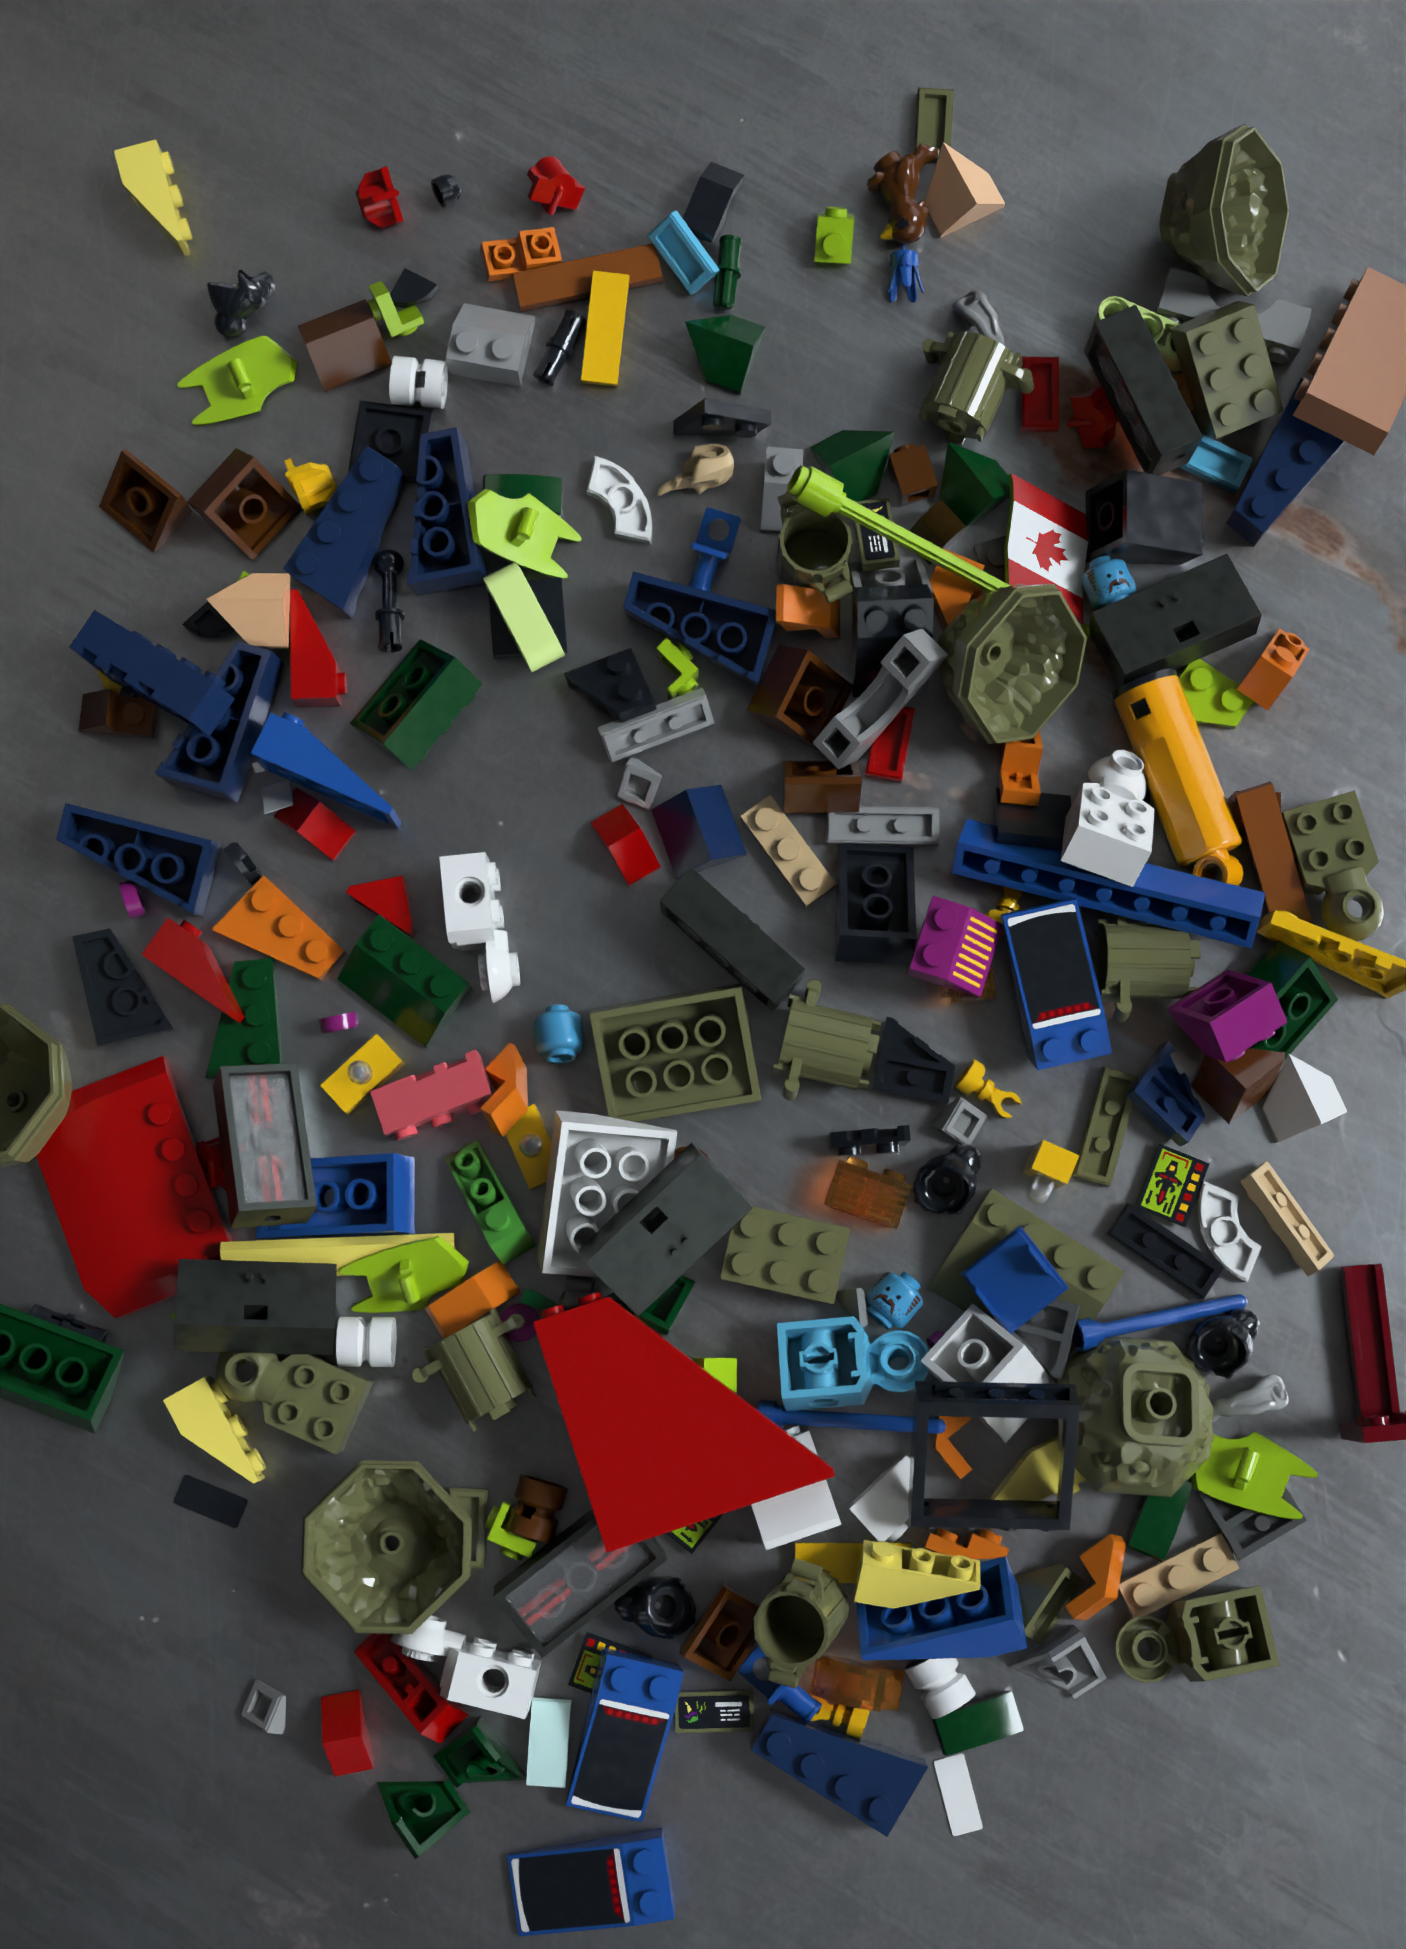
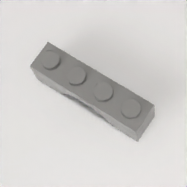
(1282, 324)
(900, 677)

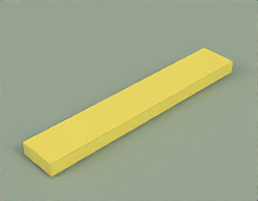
(319, 1250)

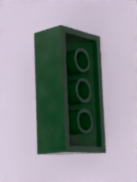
(56, 1369)

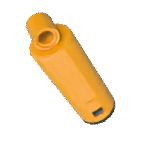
(1180, 774)

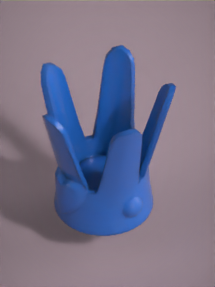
(904, 265)

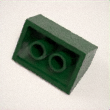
(416, 703)
(403, 981)
(1300, 991)

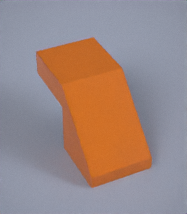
(806, 609)
(1019, 771)
(511, 1095)
(472, 1299)
(947, 1450)
(1105, 1566)

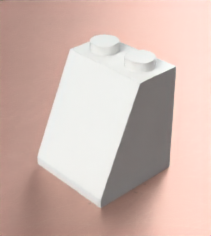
(984, 1352)
(797, 1511)

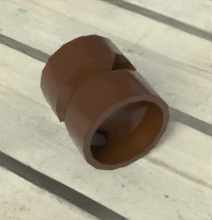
(533, 1494)

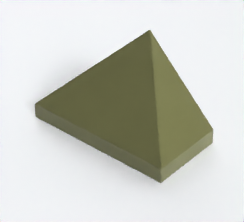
(1044, 1598)

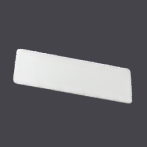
(958, 1794)

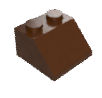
(244, 503)
(799, 695)

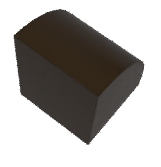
(939, 526)

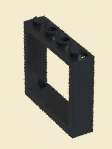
(1001, 1401)

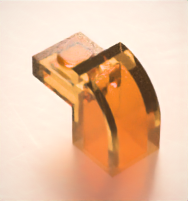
(857, 1683)

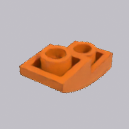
(528, 251)
(976, 1546)

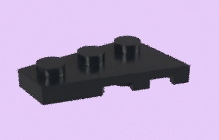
(115, 993)

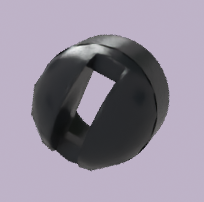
(446, 189)

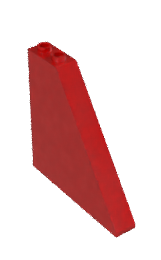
(657, 1429)

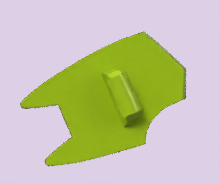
(240, 379)
(519, 530)
(407, 1275)
(1251, 1474)

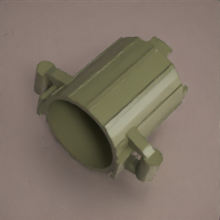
(970, 383)
(814, 550)
(1142, 962)
(825, 1045)
(479, 1368)
(799, 1621)

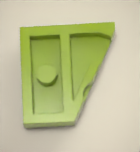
(1213, 696)

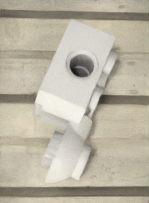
(1109, 822)
(477, 923)
(467, 1667)

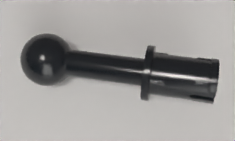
(389, 565)

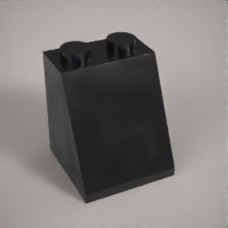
(1145, 519)

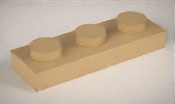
(788, 851)
(1287, 1219)
(1177, 1575)

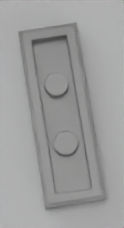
(659, 726)
(884, 826)

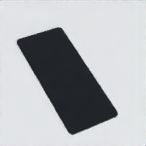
(210, 1501)

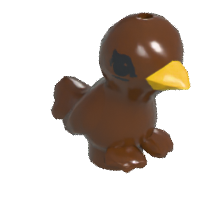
(898, 183)

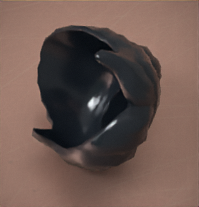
(239, 301)
(961, 1168)
(1233, 1351)
(675, 1611)

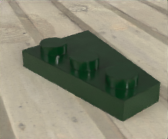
(258, 1035)

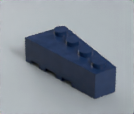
(1283, 470)
(348, 532)
(442, 536)
(711, 625)
(153, 673)
(222, 760)
(157, 858)
(850, 1772)

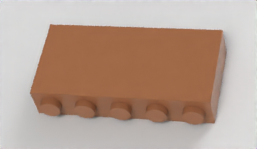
(1363, 368)

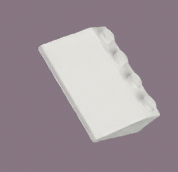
(591, 1176)

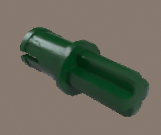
(729, 272)

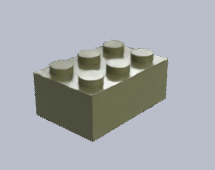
(1227, 369)
(786, 1254)

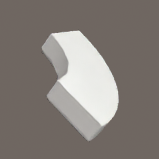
(623, 498)
(1222, 1231)

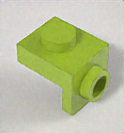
(834, 236)
(383, 308)
(679, 662)
(512, 1544)

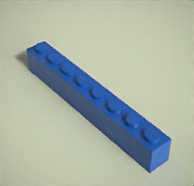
(1157, 897)

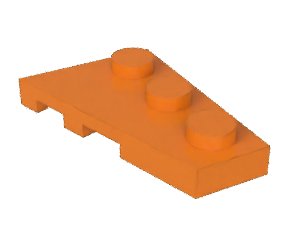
(281, 930)

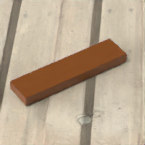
(573, 278)
(1271, 850)

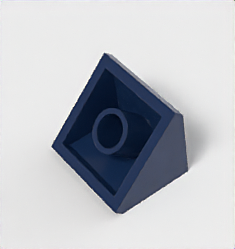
(698, 830)

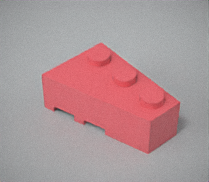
(433, 1096)

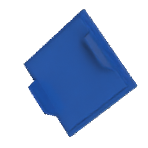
(1014, 1280)

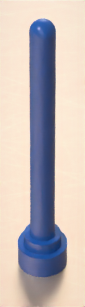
(1091, 1333)
(844, 1420)

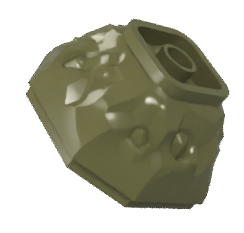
(1228, 211)
(1012, 660)
(1119, 1436)
(356, 1570)

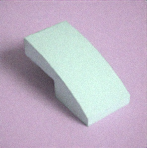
(548, 1742)

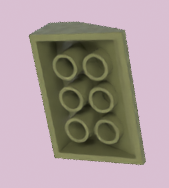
(676, 1054)
(1085, 1272)

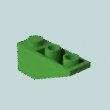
(490, 1202)

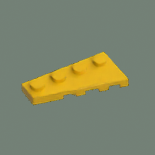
(1345, 956)

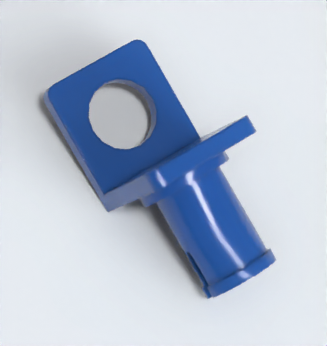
(710, 550)
(795, 1699)

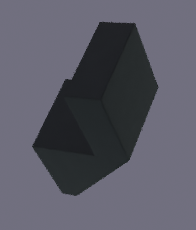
(711, 201)

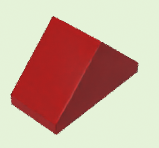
(316, 824)
(626, 844)
(389, 899)
(346, 1733)

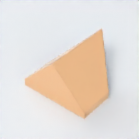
(959, 193)
(257, 608)

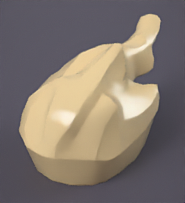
(704, 469)

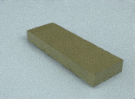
(1105, 1127)

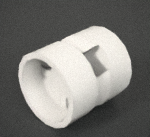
(405, 382)
(366, 1341)
(941, 1685)

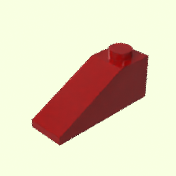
(314, 671)
(192, 963)
(410, 1687)

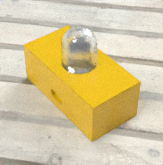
(362, 1073)
(531, 1147)
(1049, 1168)

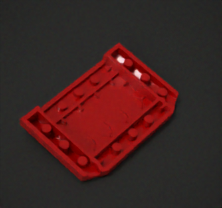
(131, 1188)

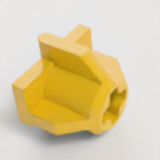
(311, 484)

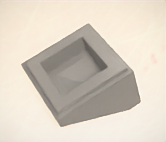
(638, 784)
(959, 1121)
(854, 1303)
(265, 1708)

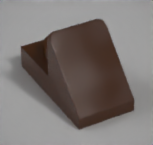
(117, 715)

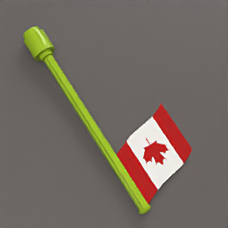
(1042, 542)

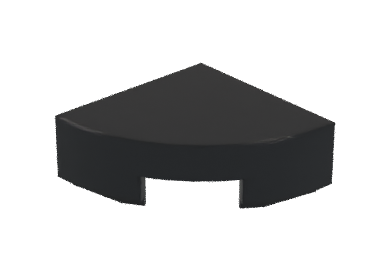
(412, 289)
(208, 623)
(243, 862)

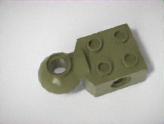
(1335, 857)
(299, 1394)
(1202, 1637)

